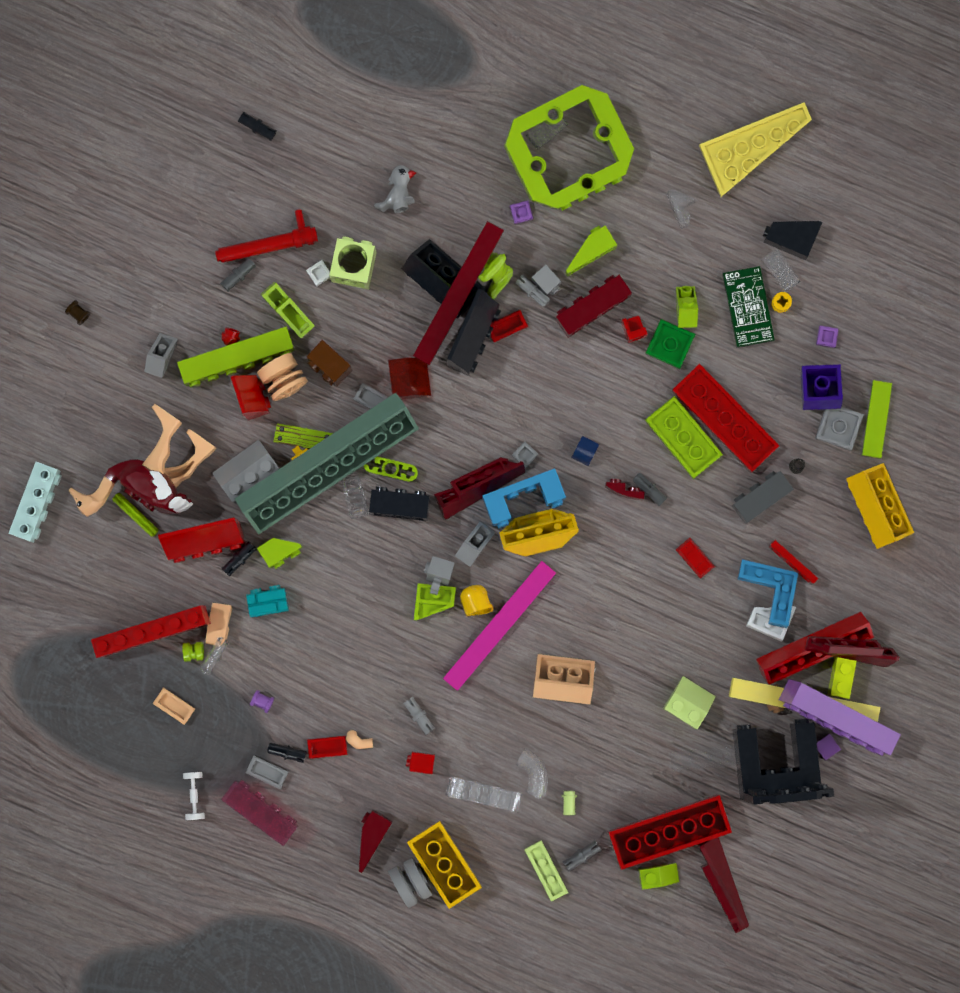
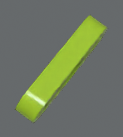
(387, 461)

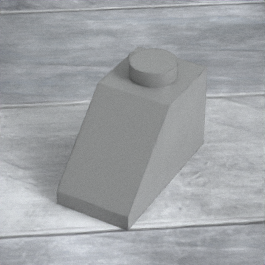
(160, 355)
(475, 544)

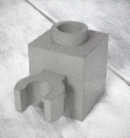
(438, 572)

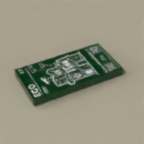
(748, 307)

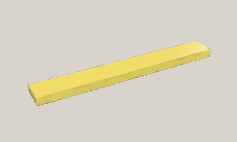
(770, 695)

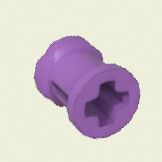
(262, 701)

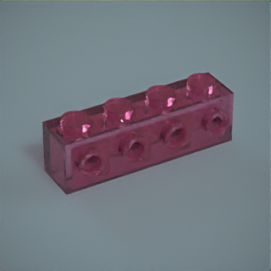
(259, 812)

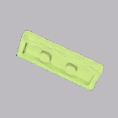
(546, 870)

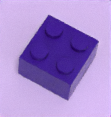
(821, 387)

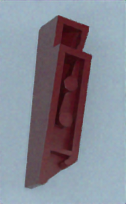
(471, 486)
(853, 649)
(722, 883)

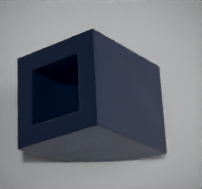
(585, 451)

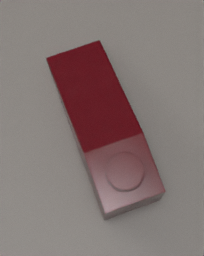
(373, 831)

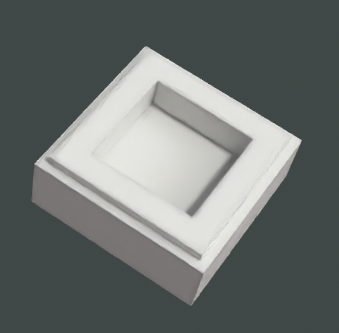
(319, 273)

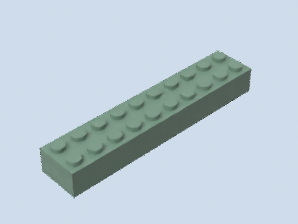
(326, 463)

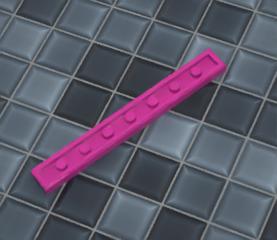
(499, 625)

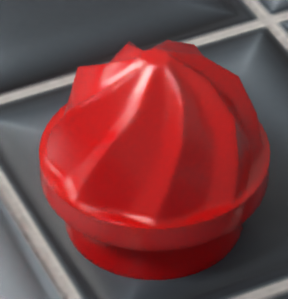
(230, 336)

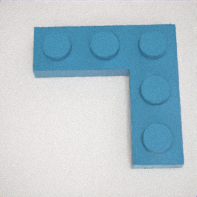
(780, 579)

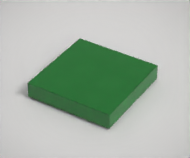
(670, 344)

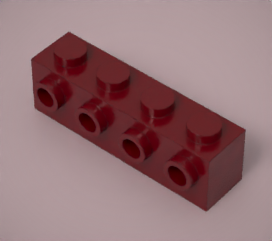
(593, 305)

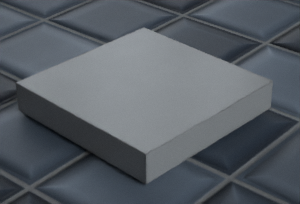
(839, 427)

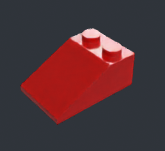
(250, 396)

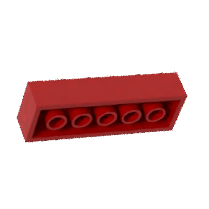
(670, 831)

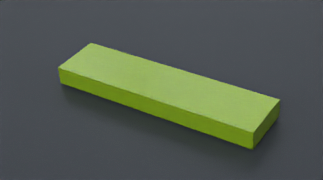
(876, 419)

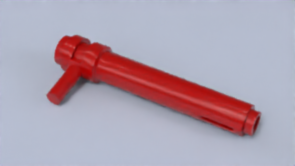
(296, 238)

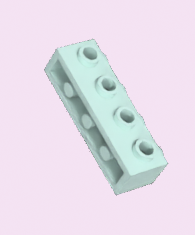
(35, 502)

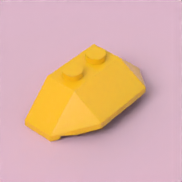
(538, 532)

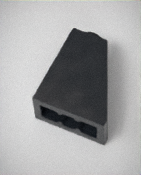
(793, 236)

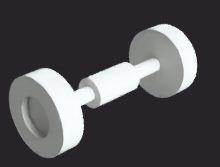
(193, 796)

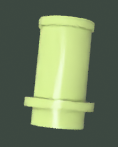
(569, 803)

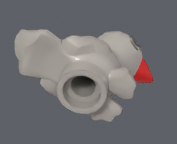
(398, 197)

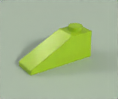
(595, 246)

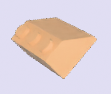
(564, 679)

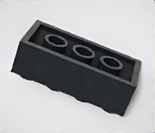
(436, 273)

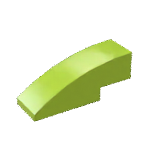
(287, 309)

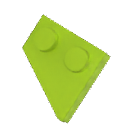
(430, 604)

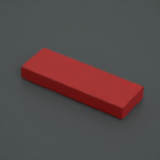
(793, 562)

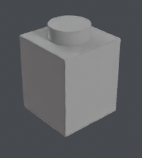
(546, 281)

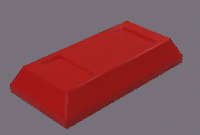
(508, 325)
(695, 558)
(327, 747)

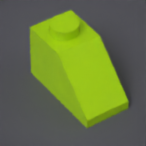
(658, 876)

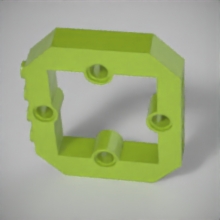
(616, 139)

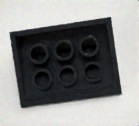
(473, 333)

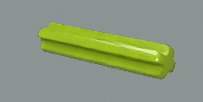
(135, 514)

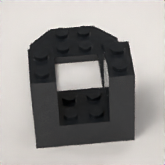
(789, 784)

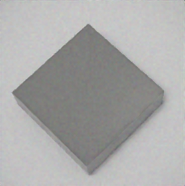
(525, 454)

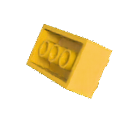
(444, 864)

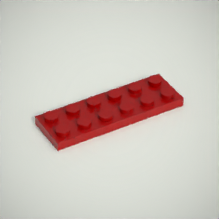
(725, 418)

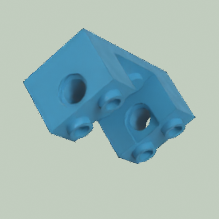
(549, 486)

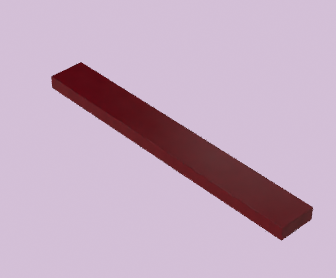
(458, 293)

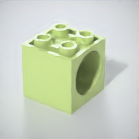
(361, 278)

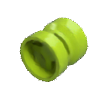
(193, 651)

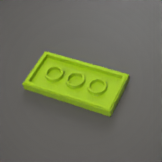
(683, 437)

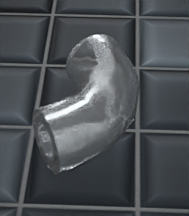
(537, 773)

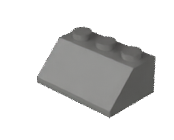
(245, 470)

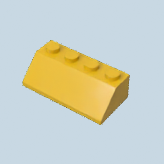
(880, 505)

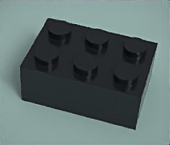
(399, 504)

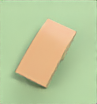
(219, 621)

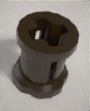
(77, 312)

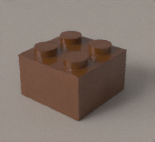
(329, 363)

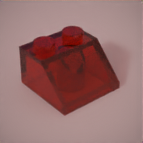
(409, 378)

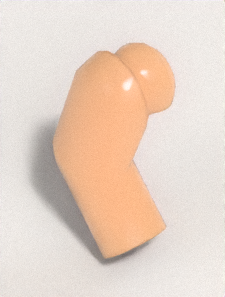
(357, 742)

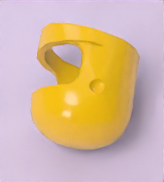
(475, 601)

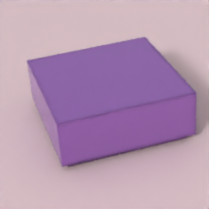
(521, 212)
(827, 336)
(827, 747)

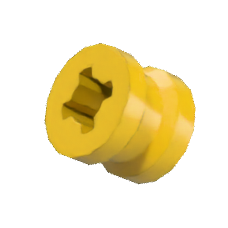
(779, 305)

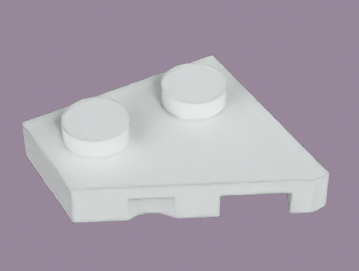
(759, 621)

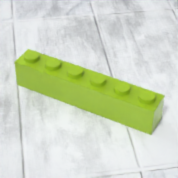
(235, 356)

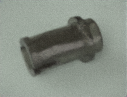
(793, 468)

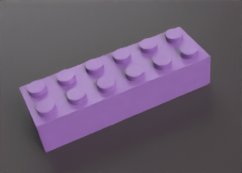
(838, 718)

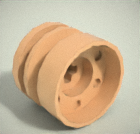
(281, 375)

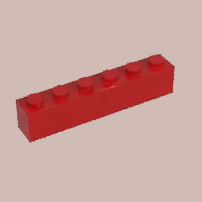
(150, 631)
(795, 658)

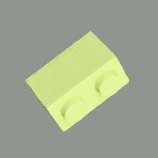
(689, 703)

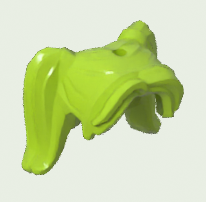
(497, 271)

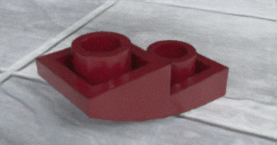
(619, 488)

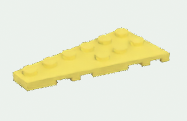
(744, 149)

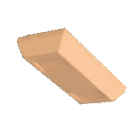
(173, 706)

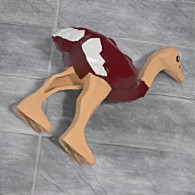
(150, 478)

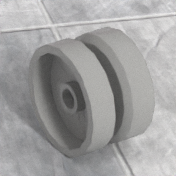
(412, 881)

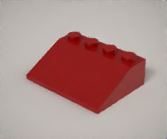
(202, 539)

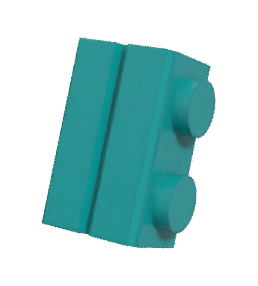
(267, 602)

